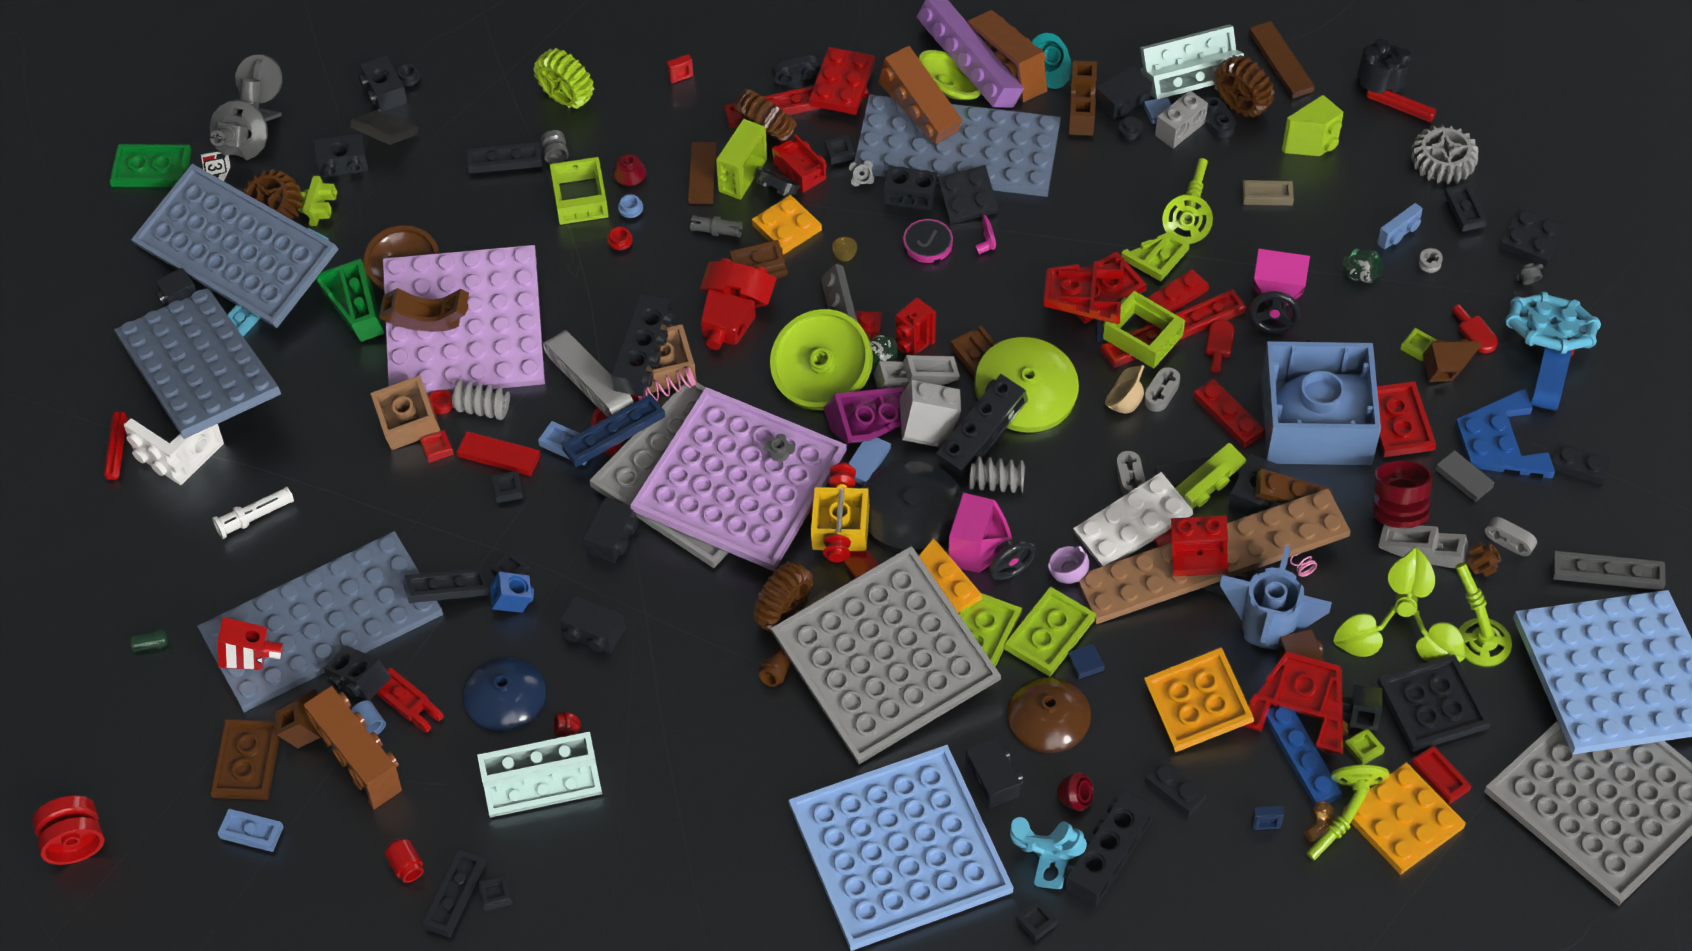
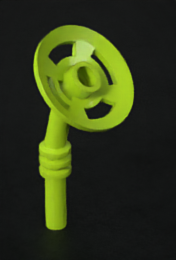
(1189, 211)
(1485, 633)
(1360, 779)

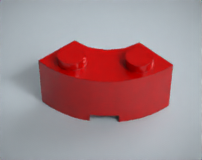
(739, 281)

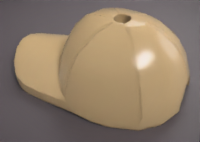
(1127, 391)

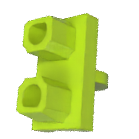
(314, 200)

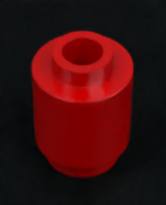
(404, 860)

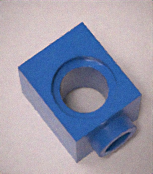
(511, 592)

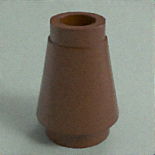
(774, 668)

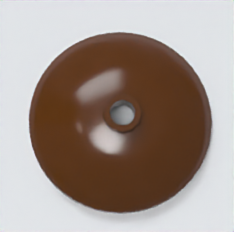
(394, 243)
(1047, 727)

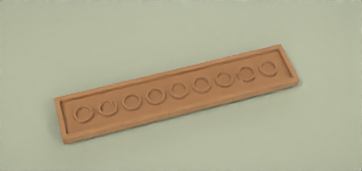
(1250, 545)

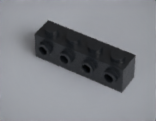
(982, 425)

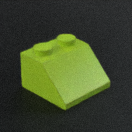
(1313, 128)

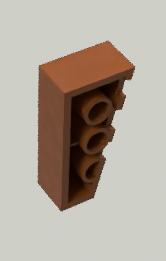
(1014, 51)
(919, 95)
(354, 745)

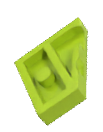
(1157, 255)

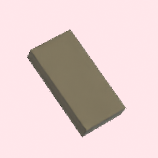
(1267, 192)

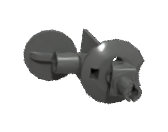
(257, 81)

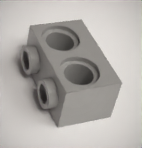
(1181, 119)

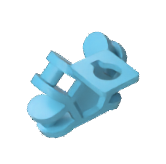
(1056, 848)

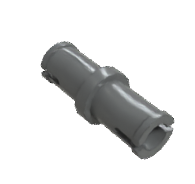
(716, 226)

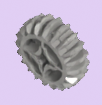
(1444, 154)

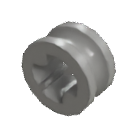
(1434, 265)

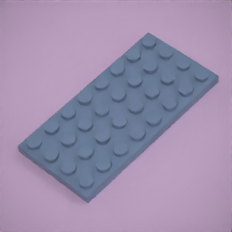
(1010, 143)
(235, 245)
(197, 362)
(342, 603)

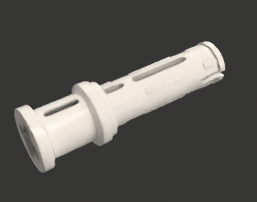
(241, 517)

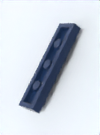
(613, 430)

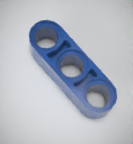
(1550, 379)

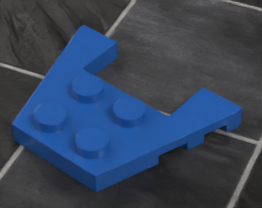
(1491, 441)

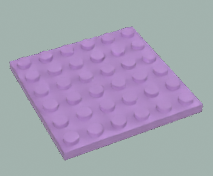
(497, 336)
(726, 486)

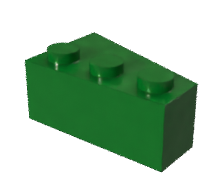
(353, 298)

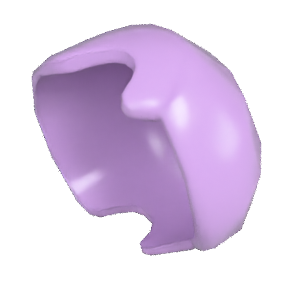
(1069, 564)

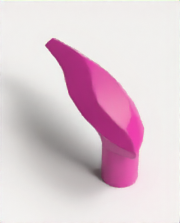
(988, 234)

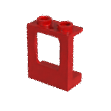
(1199, 548)

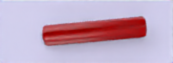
(1404, 104)
(115, 446)

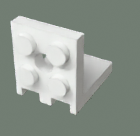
(174, 459)

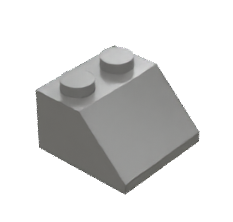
(929, 412)

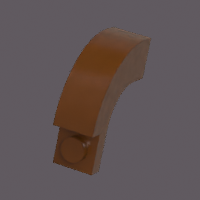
(423, 313)

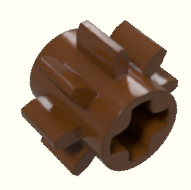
(1483, 559)

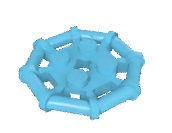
(1553, 322)

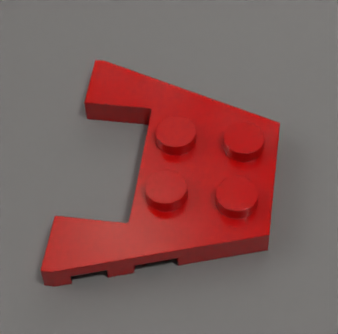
(1074, 290)
(1306, 688)

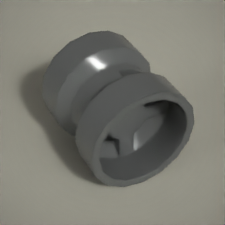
(554, 147)

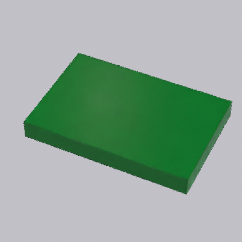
(149, 165)

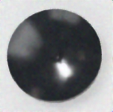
(911, 506)

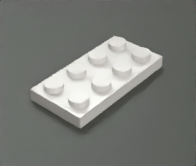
(1132, 521)

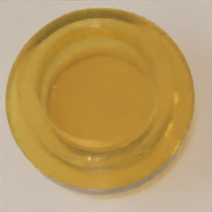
(844, 248)

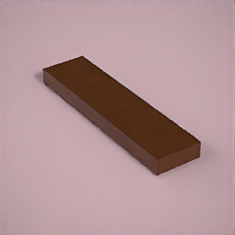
(1281, 59)

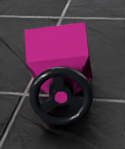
(1278, 282)
(984, 539)

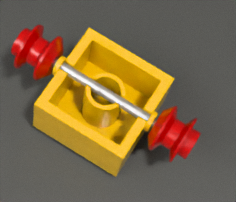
(840, 515)

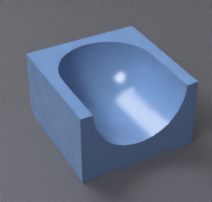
(1320, 403)

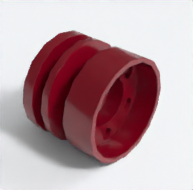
(1402, 494)

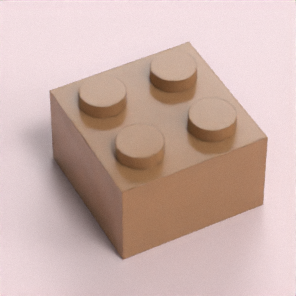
(674, 358)
(405, 412)

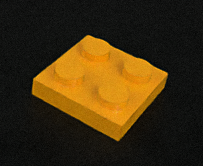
(787, 223)

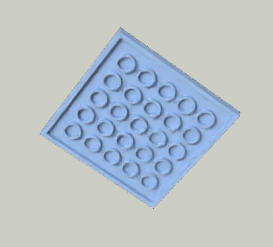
(1613, 669)
(900, 847)

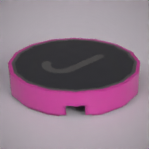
(928, 240)

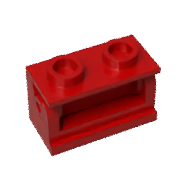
(800, 163)
(915, 327)

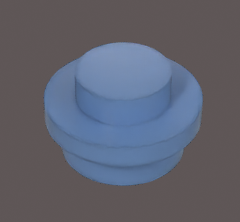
(630, 206)

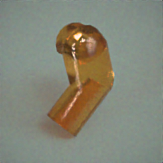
(1325, 816)

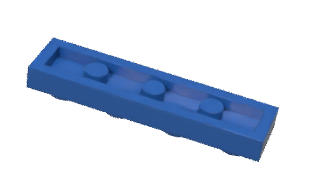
(1302, 755)

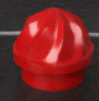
(566, 724)

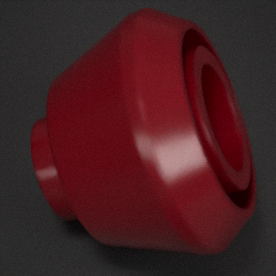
(629, 170)
(1075, 791)

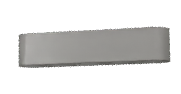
(586, 373)

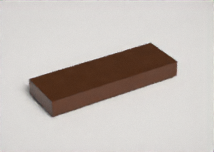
(702, 173)

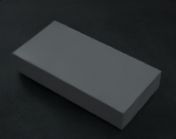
(1465, 476)

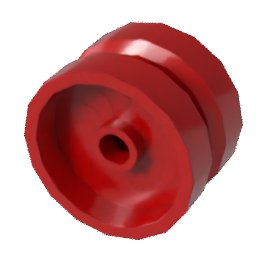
(68, 830)

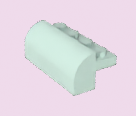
(1187, 61)
(539, 774)

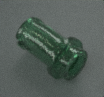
(149, 640)

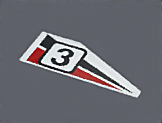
(216, 164)

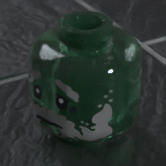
(1363, 265)
(883, 349)

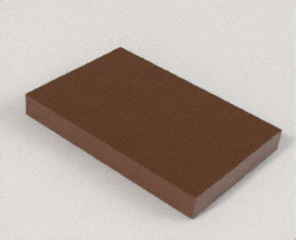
(245, 760)

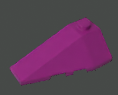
(864, 414)

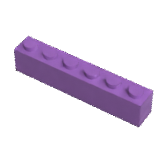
(970, 53)

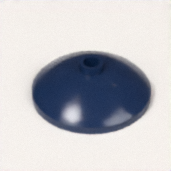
(506, 706)

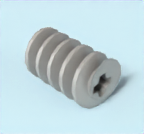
(480, 401)
(997, 474)

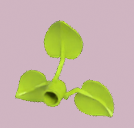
(1409, 578)

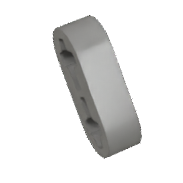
(1157, 387)
(1126, 475)
(1510, 536)

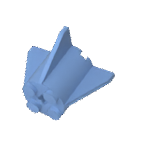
(1272, 604)

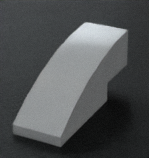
(928, 369)
(1439, 548)

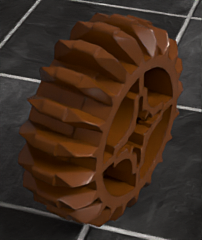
(1243, 86)
(762, 111)
(283, 199)
(782, 595)

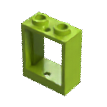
(740, 158)
(580, 208)
(1157, 315)

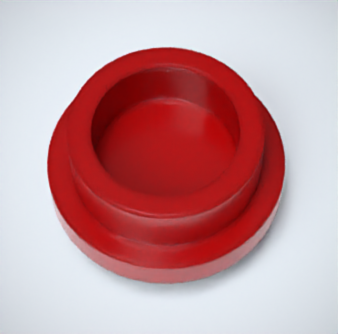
(620, 238)

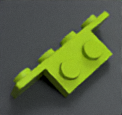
(1211, 476)

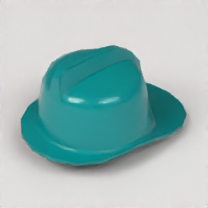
(1058, 62)

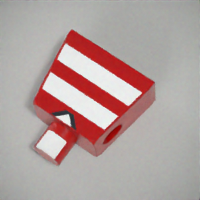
(245, 645)

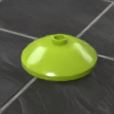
(948, 75)

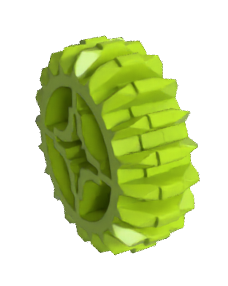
(563, 78)

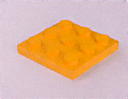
(1199, 699)
(1405, 818)

